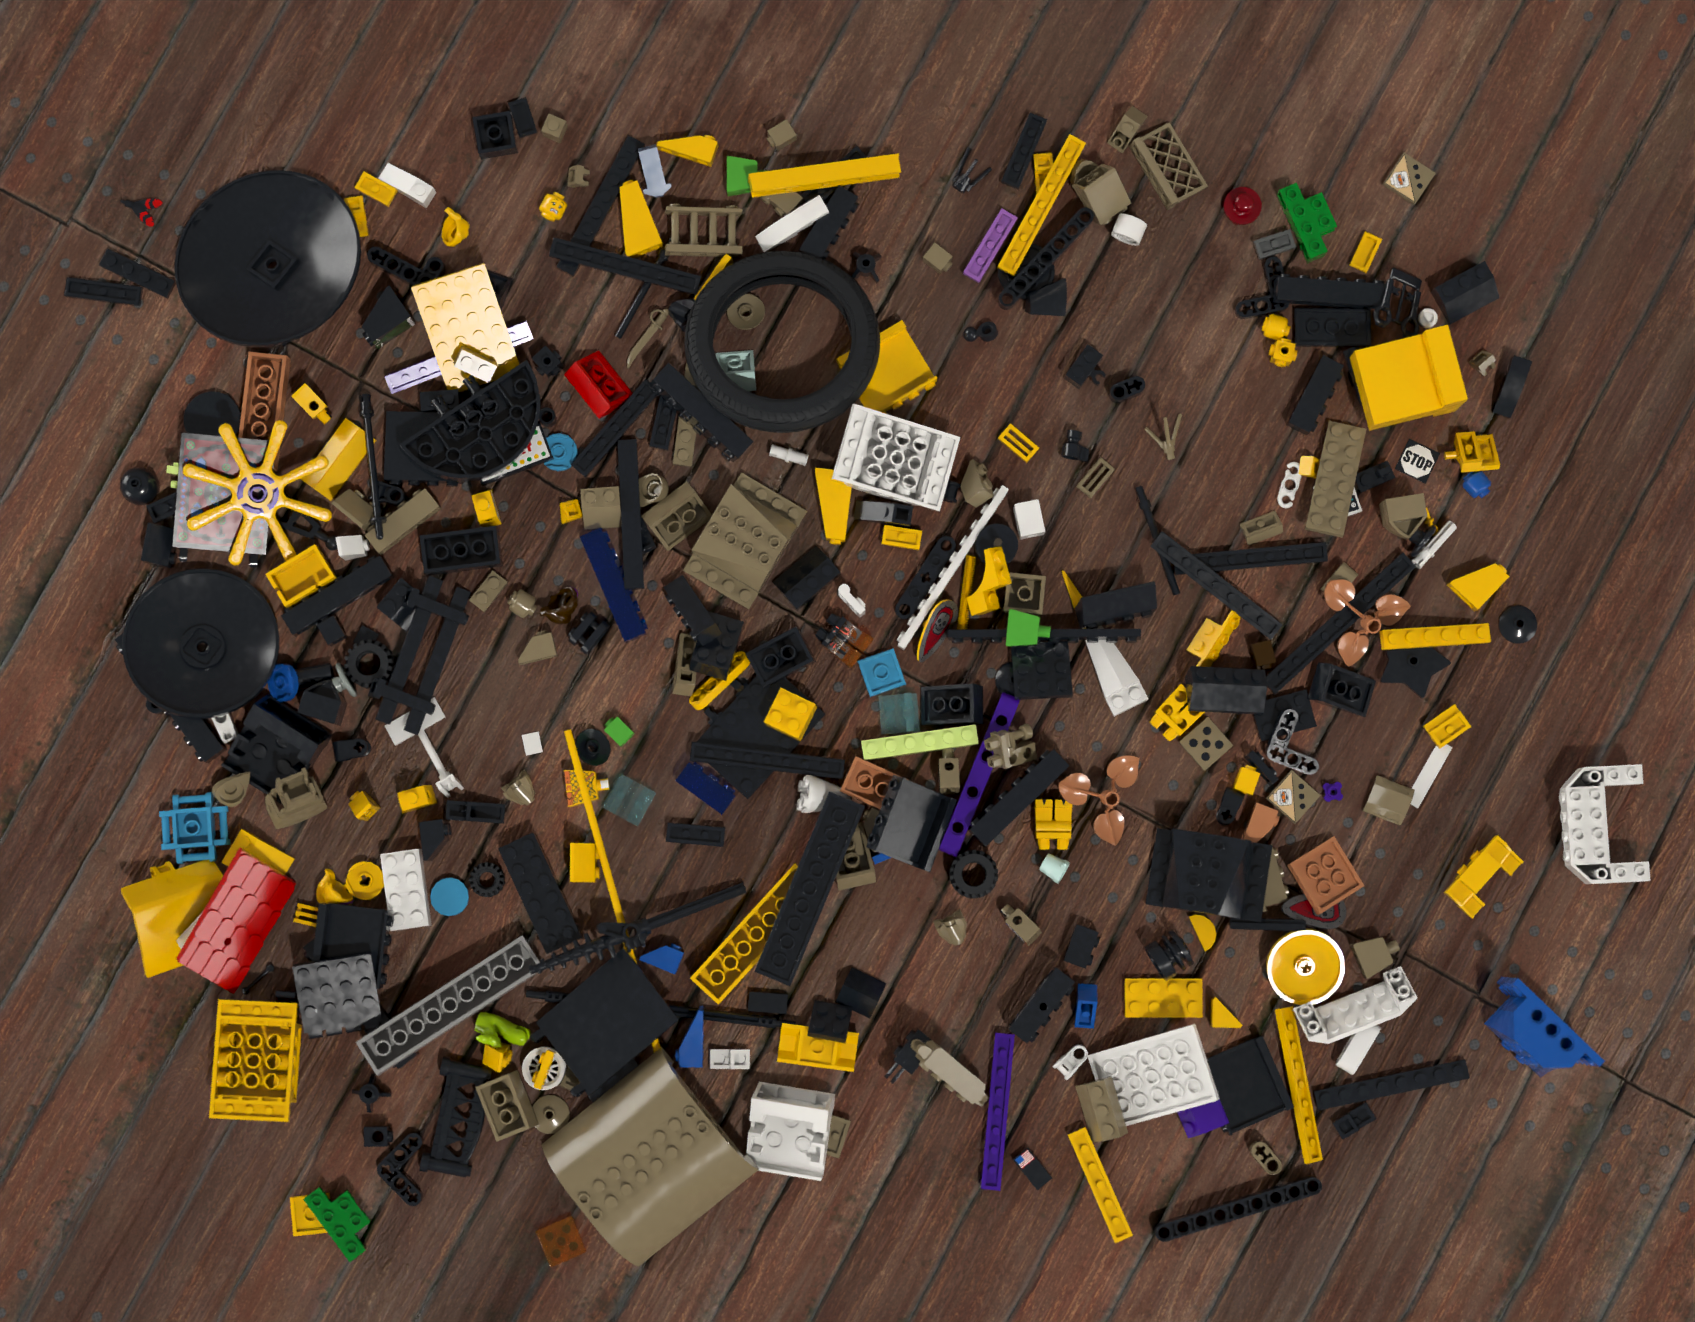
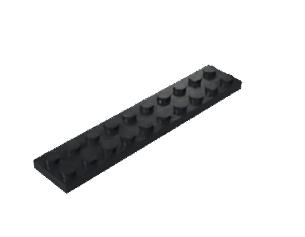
(809, 888)

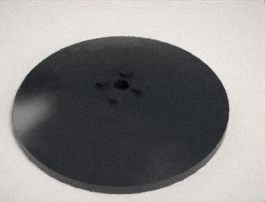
(193, 610)

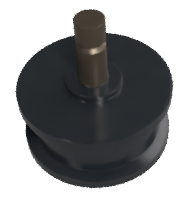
(997, 536)

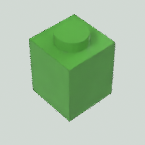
(618, 731)

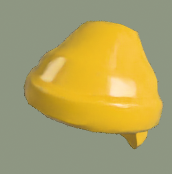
(454, 228)

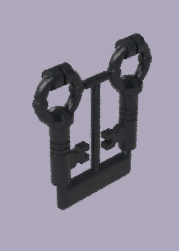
(1411, 281)

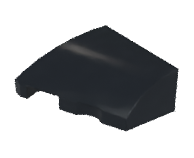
(1048, 300)

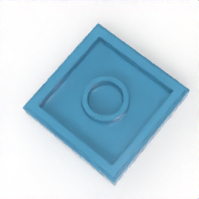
(881, 672)

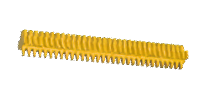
(966, 586)

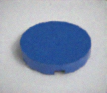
(283, 683)

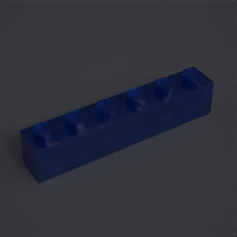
(613, 586)

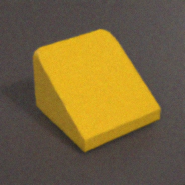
(1309, 466)

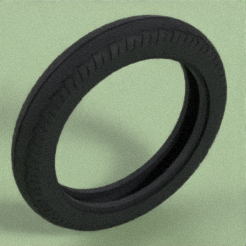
(782, 414)

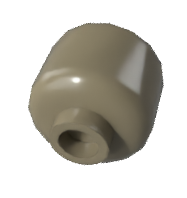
(522, 603)

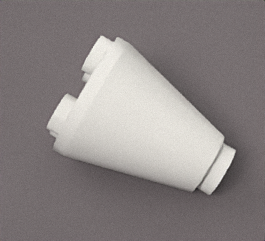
(814, 793)

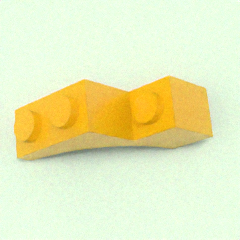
(995, 576)

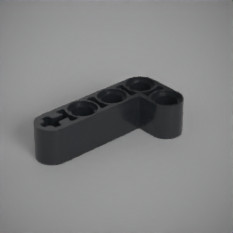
(404, 267)

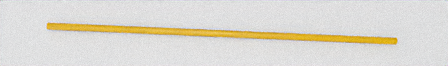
(598, 841)

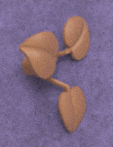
(1390, 611)
(1075, 790)

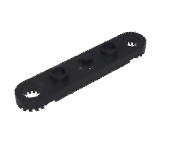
(933, 566)

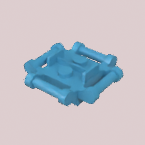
(194, 828)

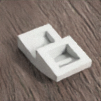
(729, 1058)

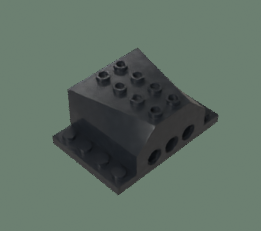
(1209, 874)

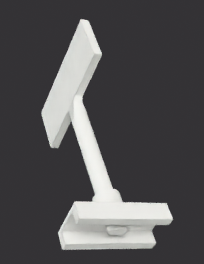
(398, 735)

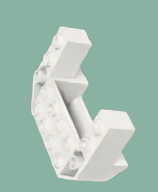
(1586, 828)

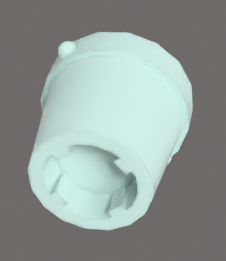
(1054, 867)

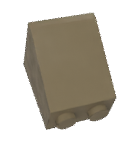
(1102, 193)

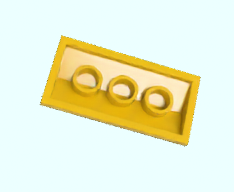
(344, 454)

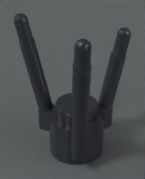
(961, 182)

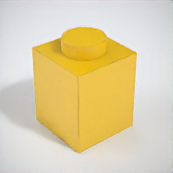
(1246, 780)

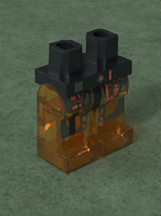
(841, 634)

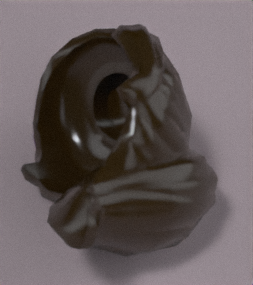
(561, 606)

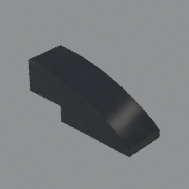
(1512, 386)
(473, 811)

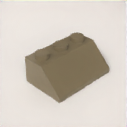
(677, 516)
(507, 1105)
(1101, 1109)

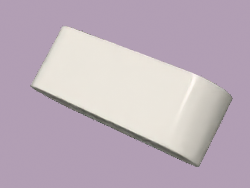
(1357, 1049)

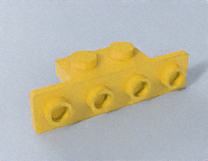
(1212, 638)

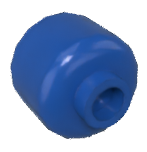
(1476, 484)

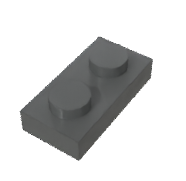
(1274, 244)

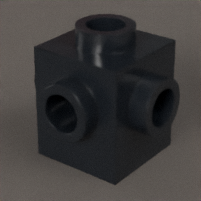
(545, 356)

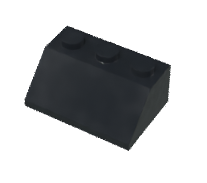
(1466, 293)
(807, 578)

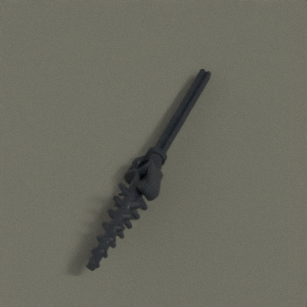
(615, 932)

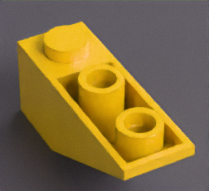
(497, 1057)

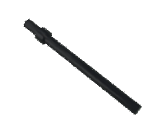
(640, 296)
(1145, 506)

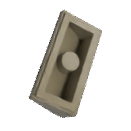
(1261, 528)

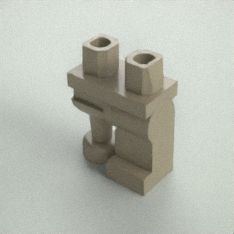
(1006, 751)

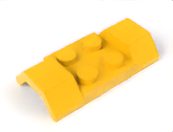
(801, 1049)

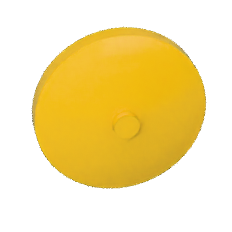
(1305, 966)

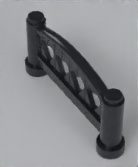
(441, 1158)

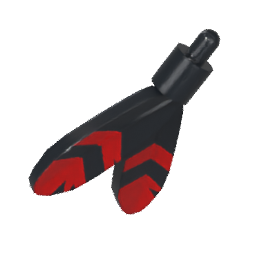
(140, 207)

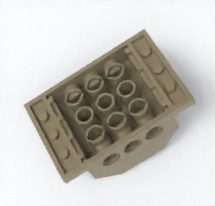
(744, 540)

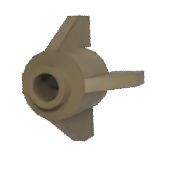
(520, 789)
(952, 928)

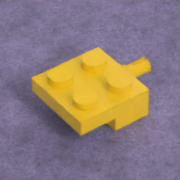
(1474, 452)

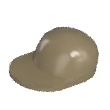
(652, 489)

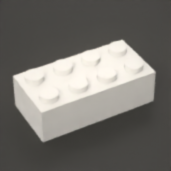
(406, 889)

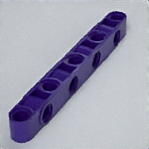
(977, 778)

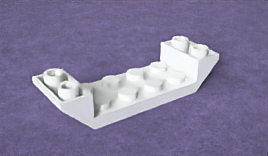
(1358, 1009)

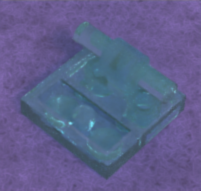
(899, 713)

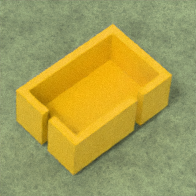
(301, 576)

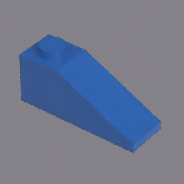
(692, 1045)

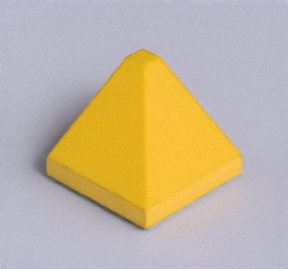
(570, 511)

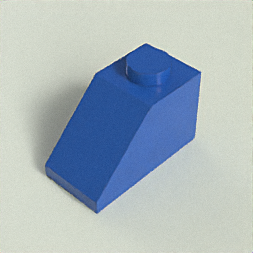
(665, 958)
(1085, 1006)

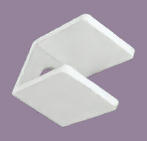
(1029, 519)

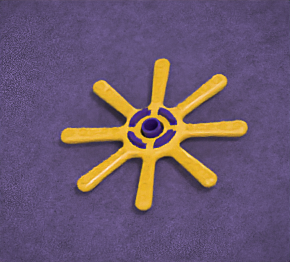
(251, 479)

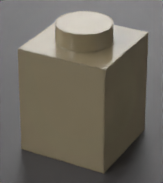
(554, 128)
(781, 135)
(938, 259)

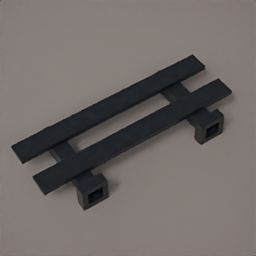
(393, 692)

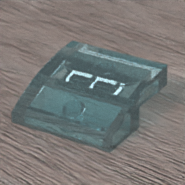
(629, 799)

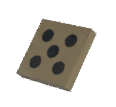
(1205, 743)

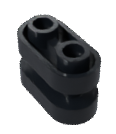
(577, 634)

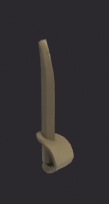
(648, 334)

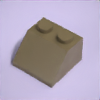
(601, 507)
(355, 508)

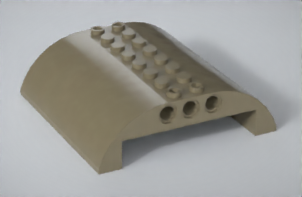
(646, 1160)

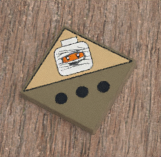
(1409, 178)
(1292, 797)

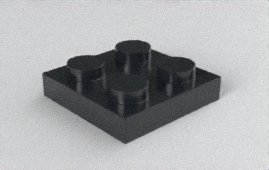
(830, 1021)

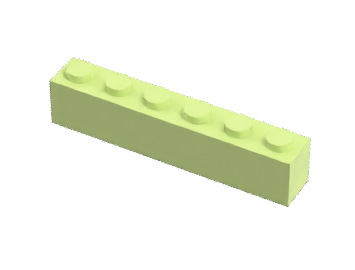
(919, 742)

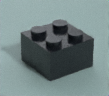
(495, 135)

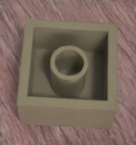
(1025, 594)

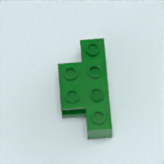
(1308, 219)
(340, 1219)

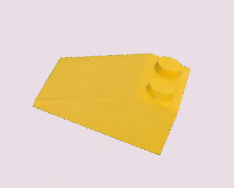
(261, 850)

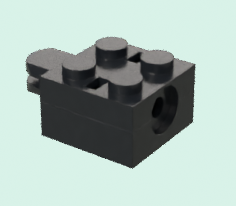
(906, 1055)

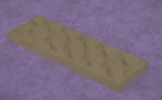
(1335, 479)

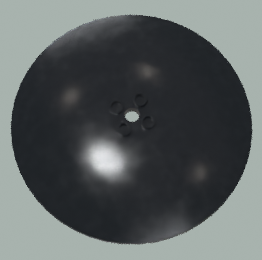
(244, 229)

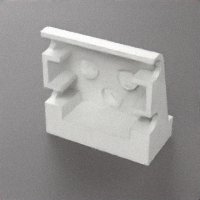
(790, 1130)

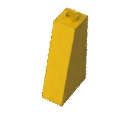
(638, 225)
(834, 504)

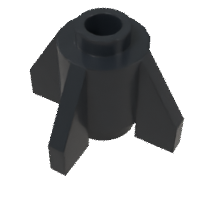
(866, 271)
(680, 311)
(376, 1093)

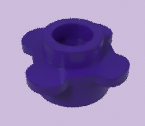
(1327, 791)

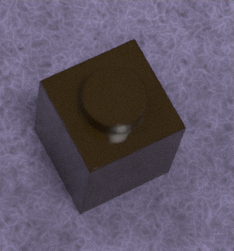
(1263, 654)

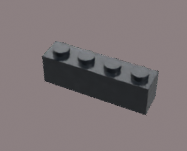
(827, 227)
(1315, 395)
(693, 611)

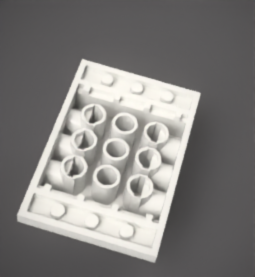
(895, 458)

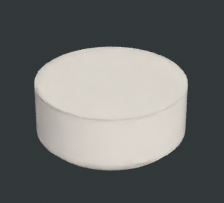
(1427, 318)

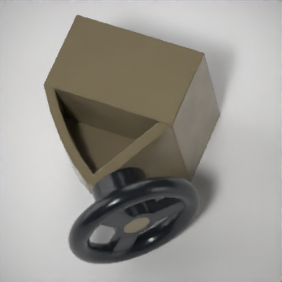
(1404, 516)

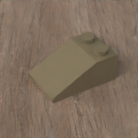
(857, 864)

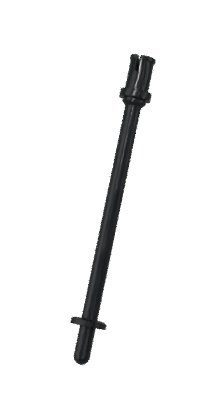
(366, 414)

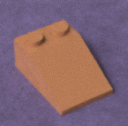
(867, 782)

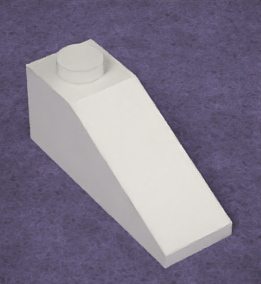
(408, 185)

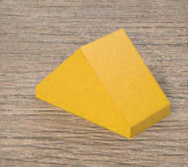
(1221, 1016)

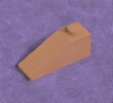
(1260, 822)

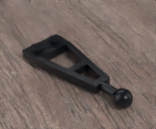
(330, 541)

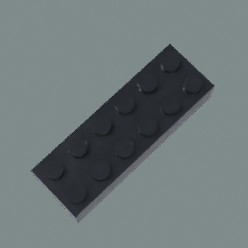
(700, 413)
(1019, 797)
(540, 893)

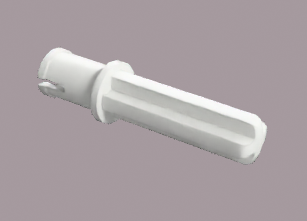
(1434, 544)

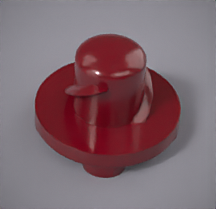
(1242, 206)

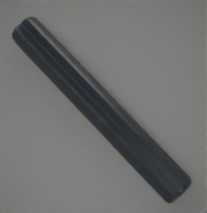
(1269, 924)

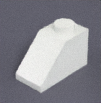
(352, 546)

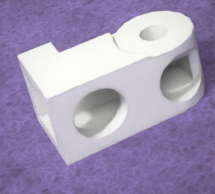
(225, 727)

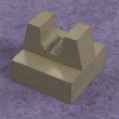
(575, 176)
(1482, 361)

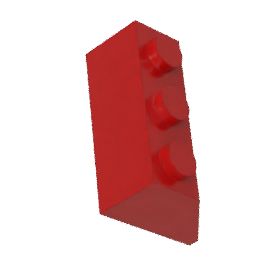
(598, 384)

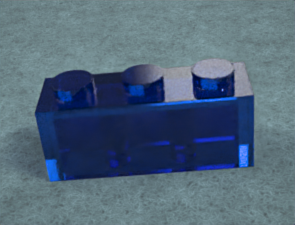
(706, 787)

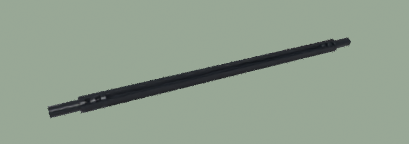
(686, 1012)

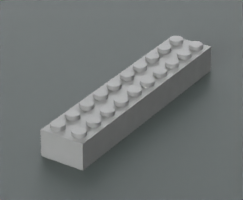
(448, 1006)

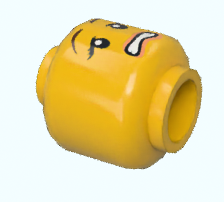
(553, 206)

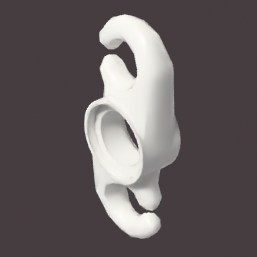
(1290, 493)

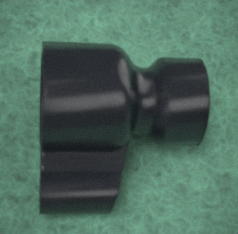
(1072, 449)

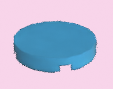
(564, 452)
(449, 896)

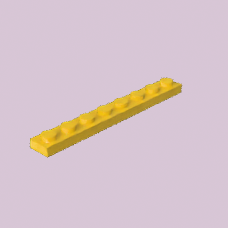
(1041, 205)
(1298, 1085)

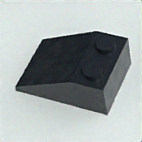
(780, 657)
(1341, 689)
(952, 705)

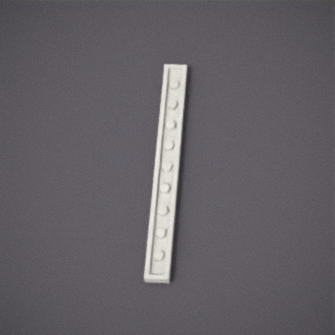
(946, 574)

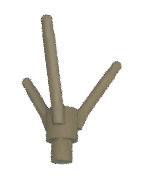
(1168, 444)

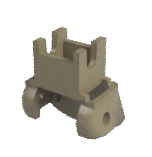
(299, 797)

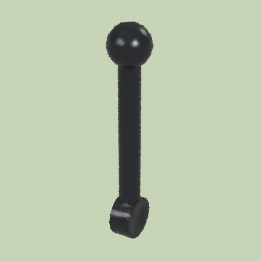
(270, 968)

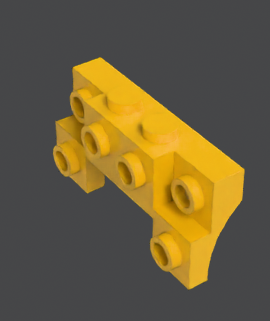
(1479, 871)

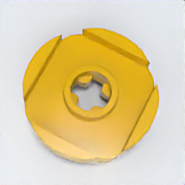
(360, 890)

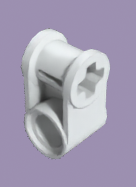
(1070, 1061)

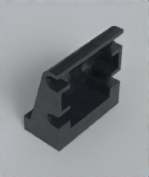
(275, 744)

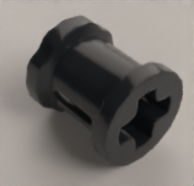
(951, 492)

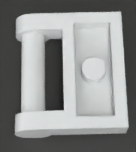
(855, 605)

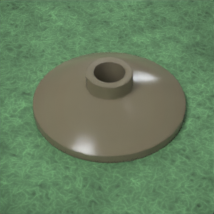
(746, 304)
(560, 1114)

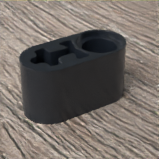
(1132, 392)

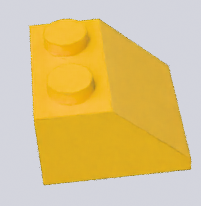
(584, 863)

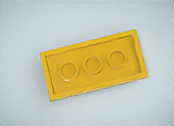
(1163, 998)

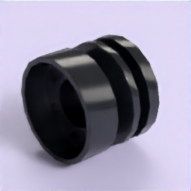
(1169, 955)

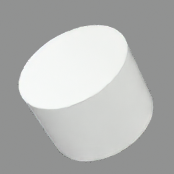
(1129, 229)

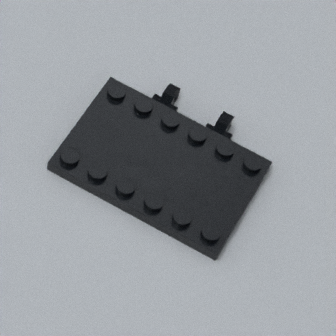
(744, 727)

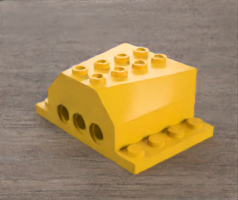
(255, 1060)

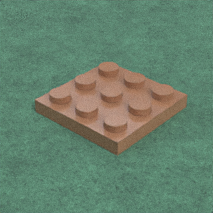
(1325, 875)

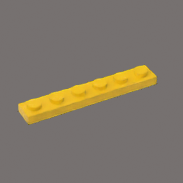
(1435, 636)
(1100, 1185)

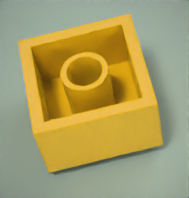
(790, 714)

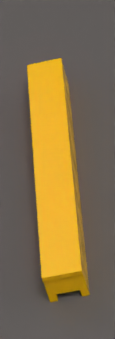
(824, 175)

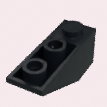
(884, 513)

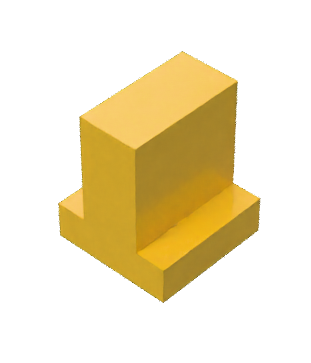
(1409, 378)

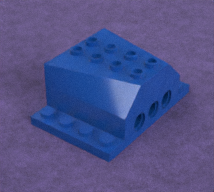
(1537, 1032)

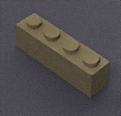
(404, 520)

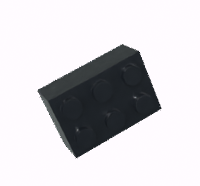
(717, 655)

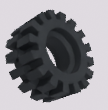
(475, 879)

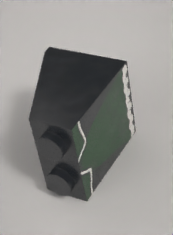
(386, 320)

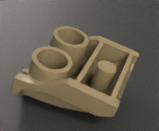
(1389, 800)

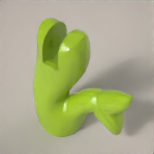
(491, 1024)

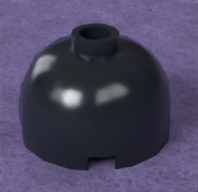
(144, 491)

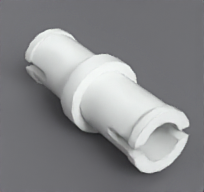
(788, 455)

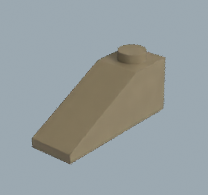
(684, 679)

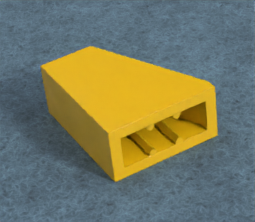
(1479, 585)

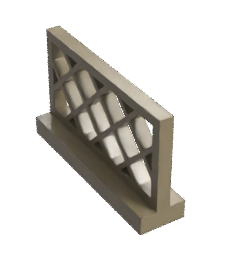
(1153, 169)

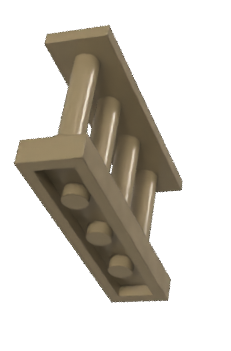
(694, 248)

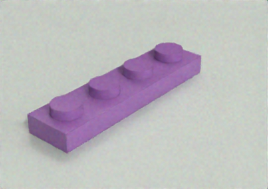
(990, 245)

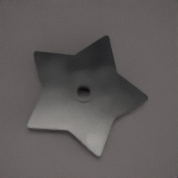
(1413, 675)

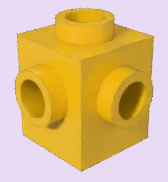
(1278, 357)

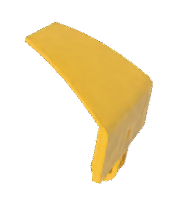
(167, 907)

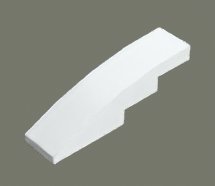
(792, 224)

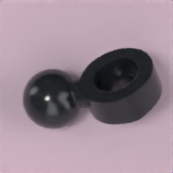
(986, 331)

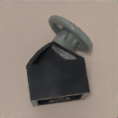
(324, 698)

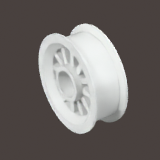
(561, 1064)

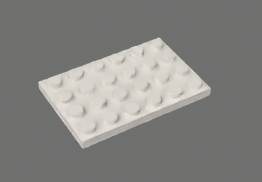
(1157, 1074)

